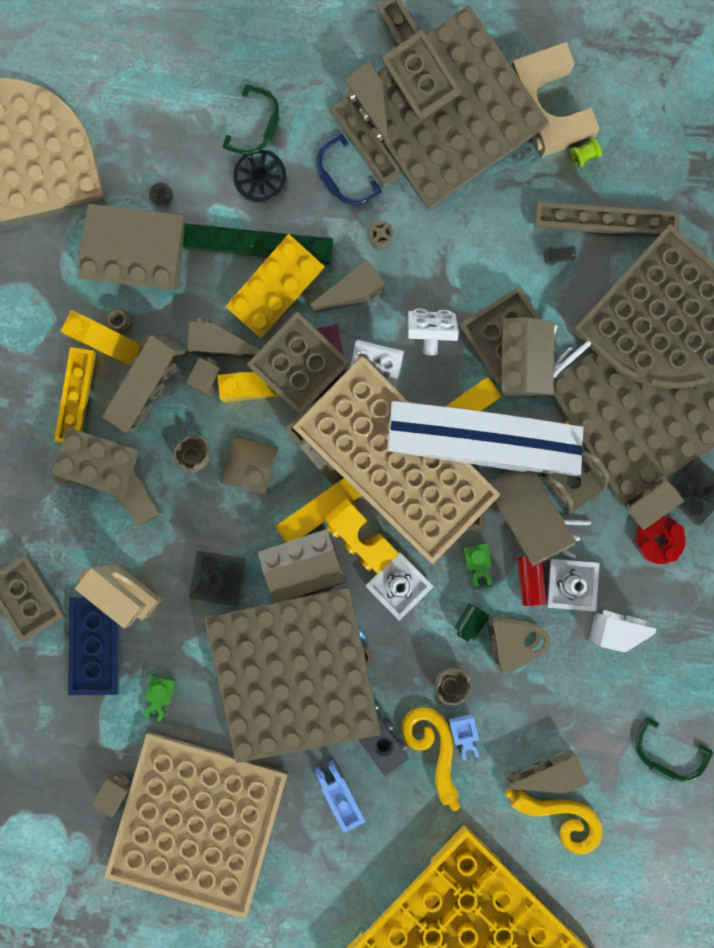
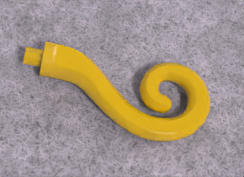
(444, 785)
(533, 807)

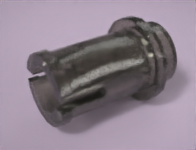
(559, 254)

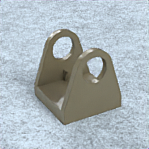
(592, 481)
(508, 642)

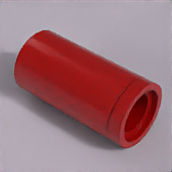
(531, 582)

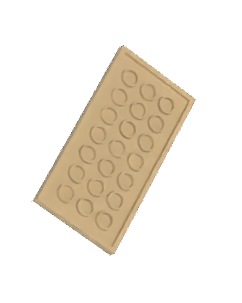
(419, 495)

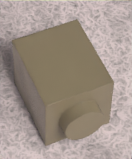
(205, 376)
(112, 794)

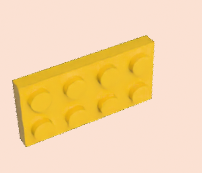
(275, 286)

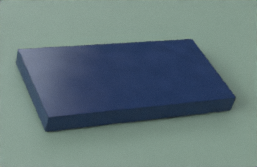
(92, 650)

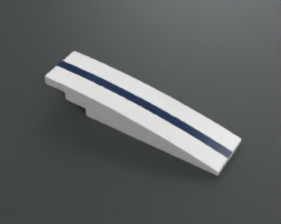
(485, 438)

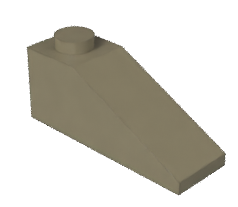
(353, 289)
(212, 340)

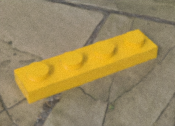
(75, 391)

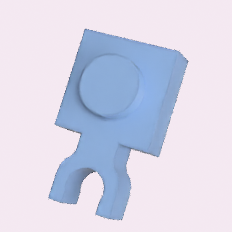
(464, 733)

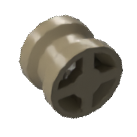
(382, 230)

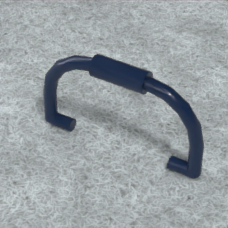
(330, 184)

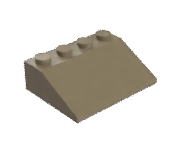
(132, 247)

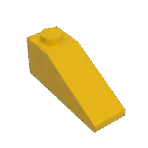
(100, 338)
(243, 387)

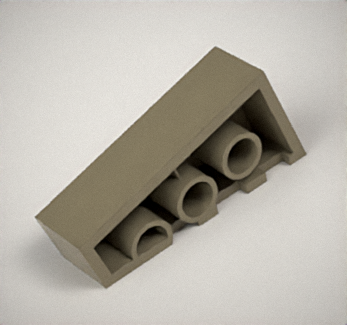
(143, 381)

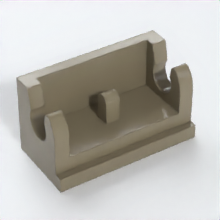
(654, 502)

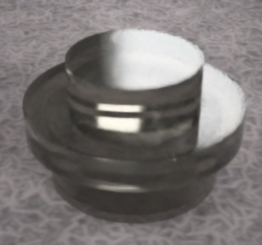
(160, 194)

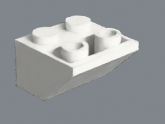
(616, 633)

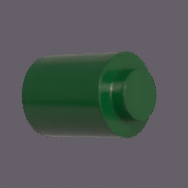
(471, 623)

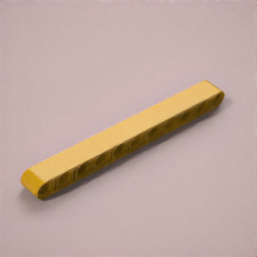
(314, 512)

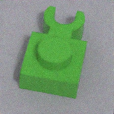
(477, 559)
(159, 693)

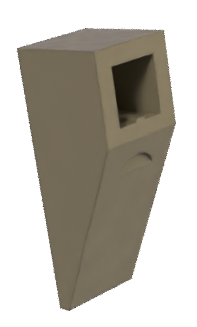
(369, 91)
(556, 775)

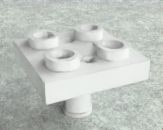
(432, 327)
(381, 358)
(581, 585)
(399, 586)

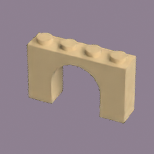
(562, 131)
(117, 593)

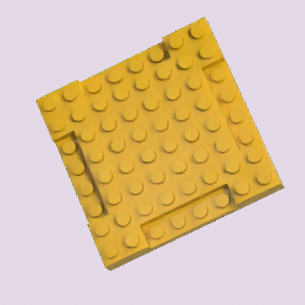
(467, 903)

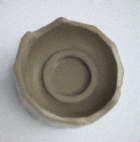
(192, 453)
(452, 686)

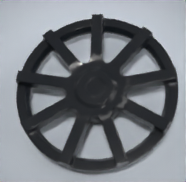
(260, 176)

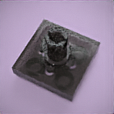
(696, 490)
(203, 585)

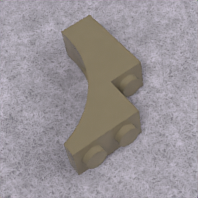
(137, 498)

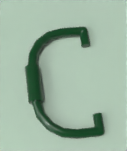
(271, 126)
(661, 770)

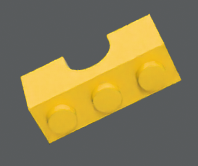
(346, 522)

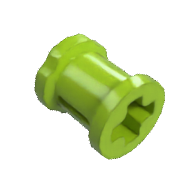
(586, 152)

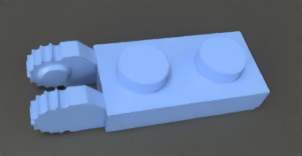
(340, 799)

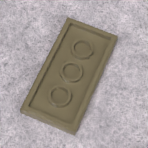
(531, 516)

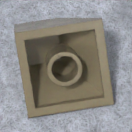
(249, 465)

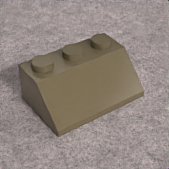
(527, 357)
(301, 566)

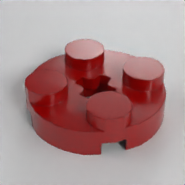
(667, 552)

